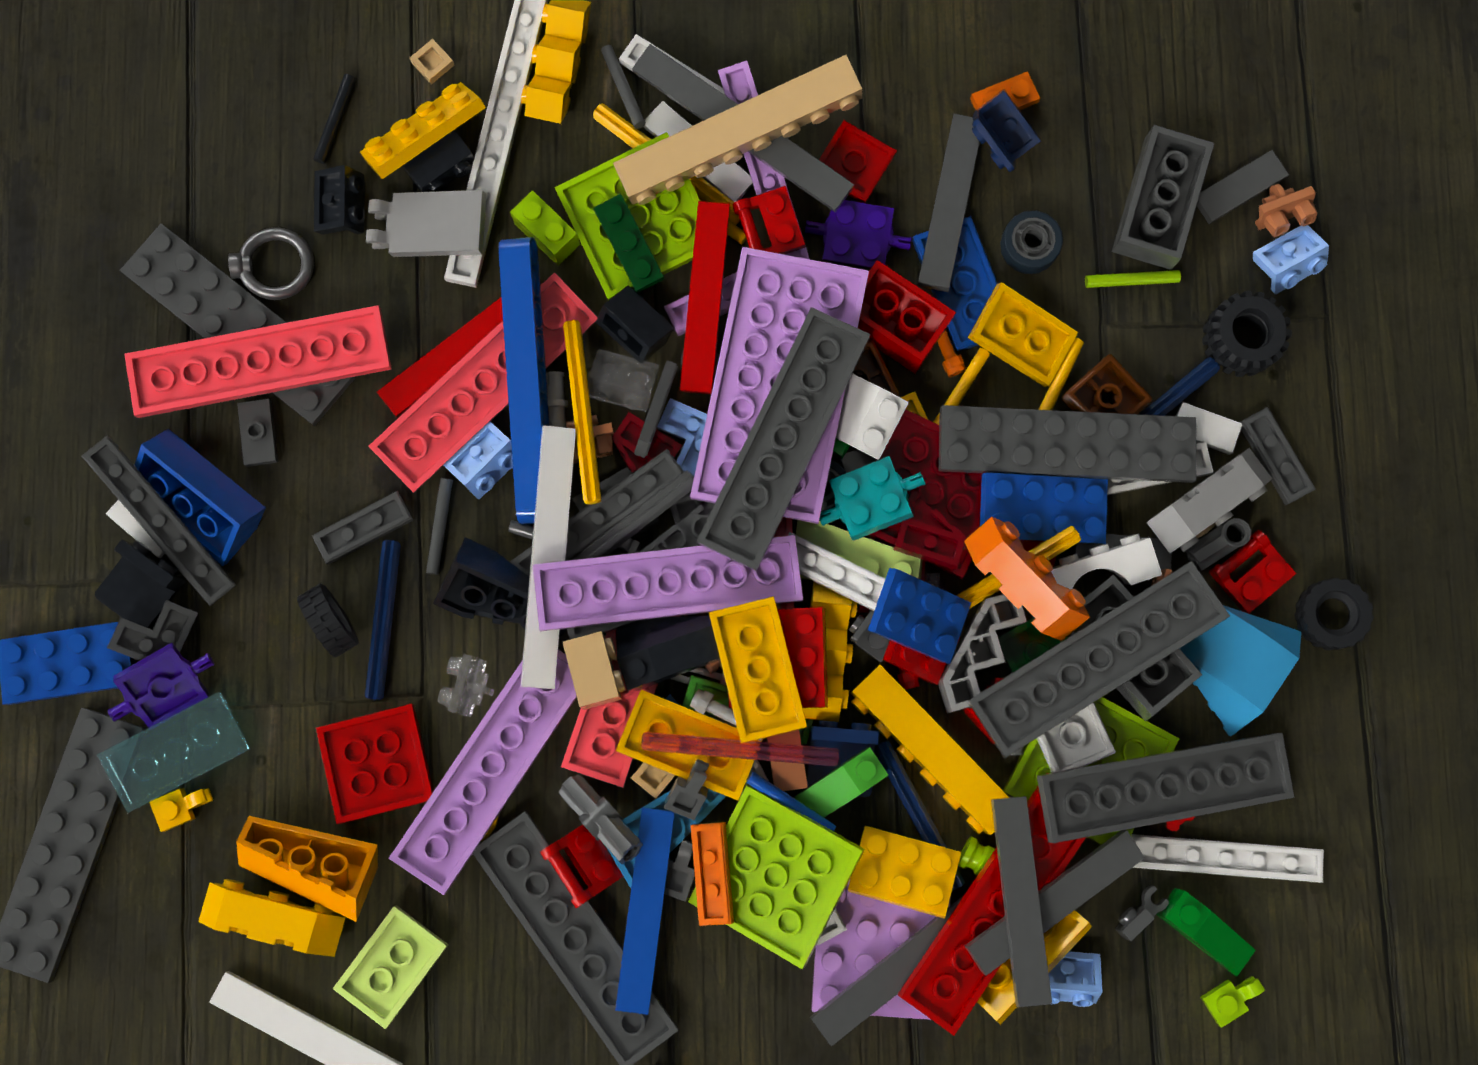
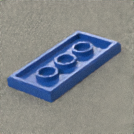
(969, 286)

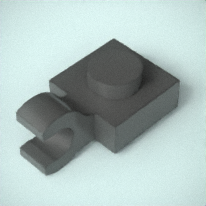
(689, 795)
(680, 874)
(1136, 920)

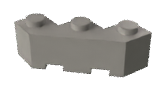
(1210, 502)
(977, 650)

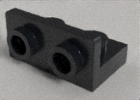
(339, 200)

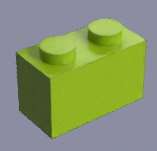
(546, 227)

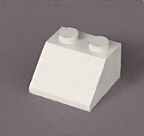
(868, 416)

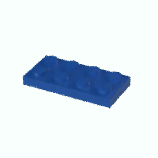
(1046, 505)
(59, 664)

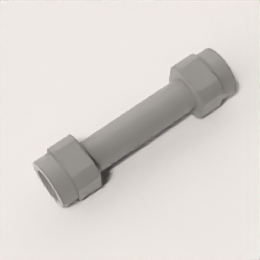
(704, 702)

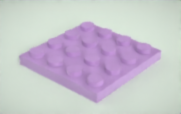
(871, 935)

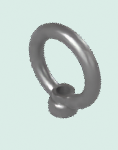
(241, 263)

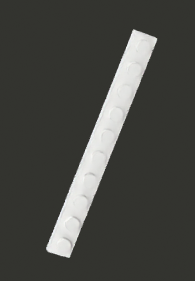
(500, 126)

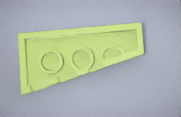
(862, 552)

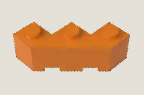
(1026, 579)

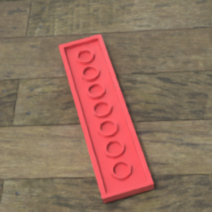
(257, 361)
(470, 393)

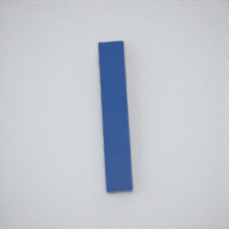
(645, 912)

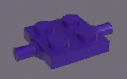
(858, 235)
(160, 686)

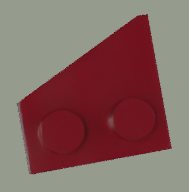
(627, 437)
(929, 535)

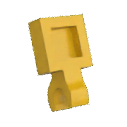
(176, 807)

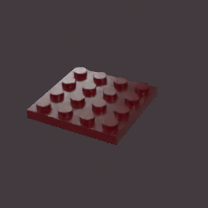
(954, 494)

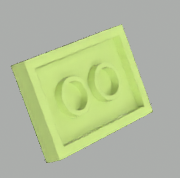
(390, 967)

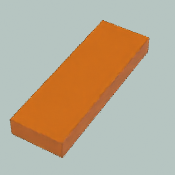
(712, 873)

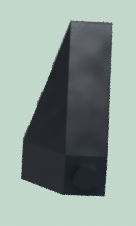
(485, 586)
(663, 649)

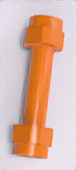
(953, 363)

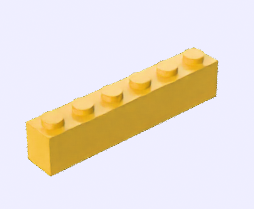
(929, 746)

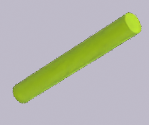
(1128, 279)

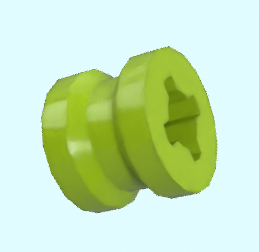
(975, 855)

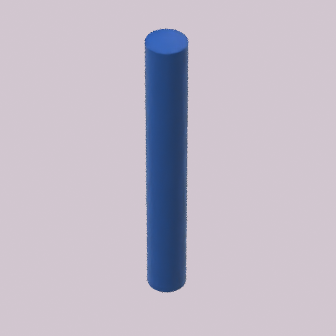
(780, 796)

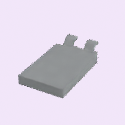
(430, 223)

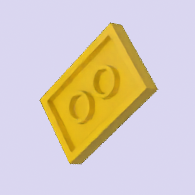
(1023, 334)
(905, 872)

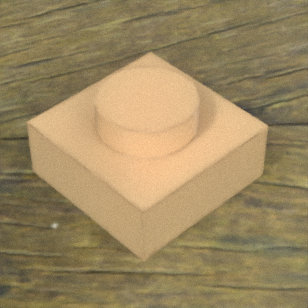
(431, 61)
(652, 779)

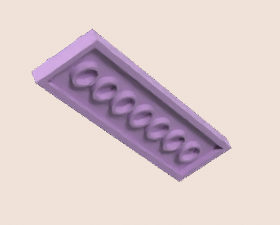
(660, 585)
(483, 778)

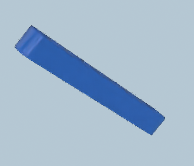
(524, 366)

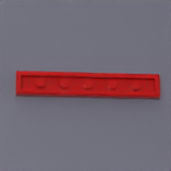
(705, 297)
(424, 373)

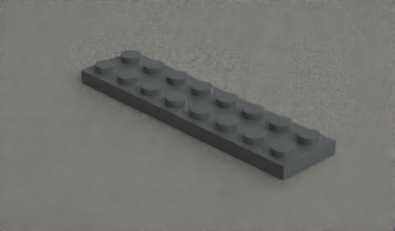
(215, 307)
(783, 439)
(1067, 444)
(1098, 659)
(1164, 787)
(62, 850)
(570, 939)

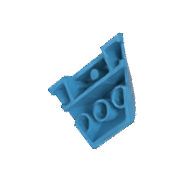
(1242, 665)

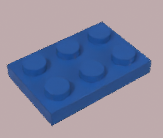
(919, 616)

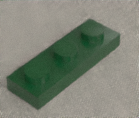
(628, 243)

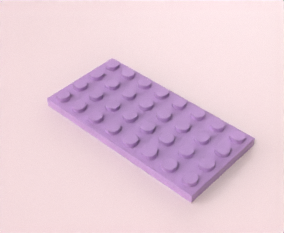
(762, 323)

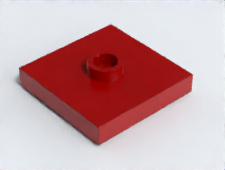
(858, 159)

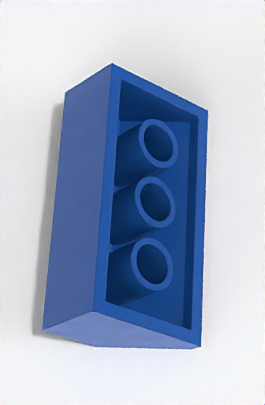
(200, 495)

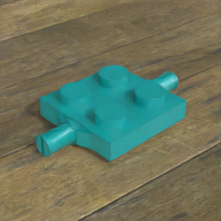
(871, 498)

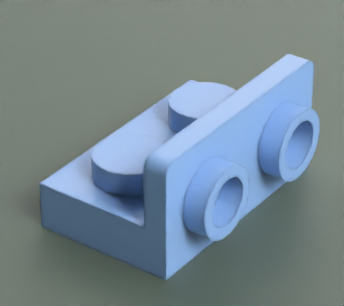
(1292, 257)
(482, 460)
(1077, 979)

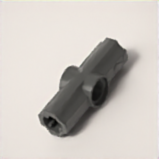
(600, 818)

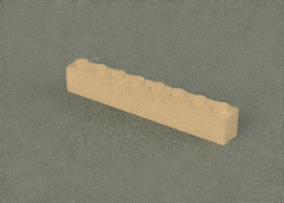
(739, 130)

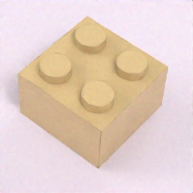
(593, 670)

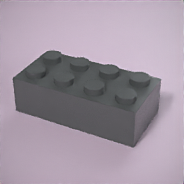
(1162, 197)
(1157, 684)

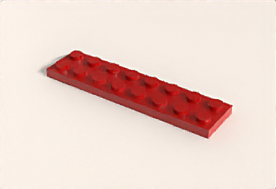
(947, 978)

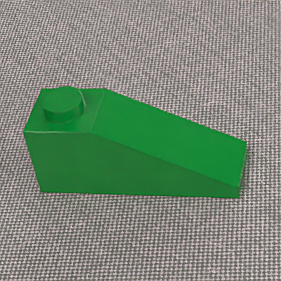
(1206, 931)

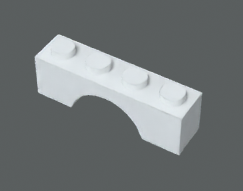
(1130, 562)

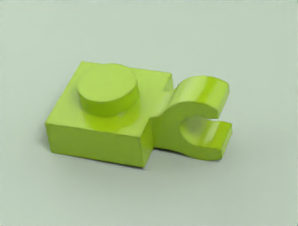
(1227, 1001)

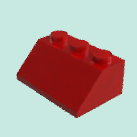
(901, 317)

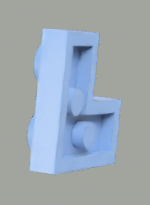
(687, 425)

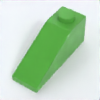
(843, 783)

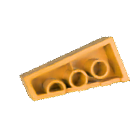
(310, 863)

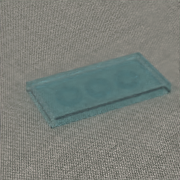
(173, 752)

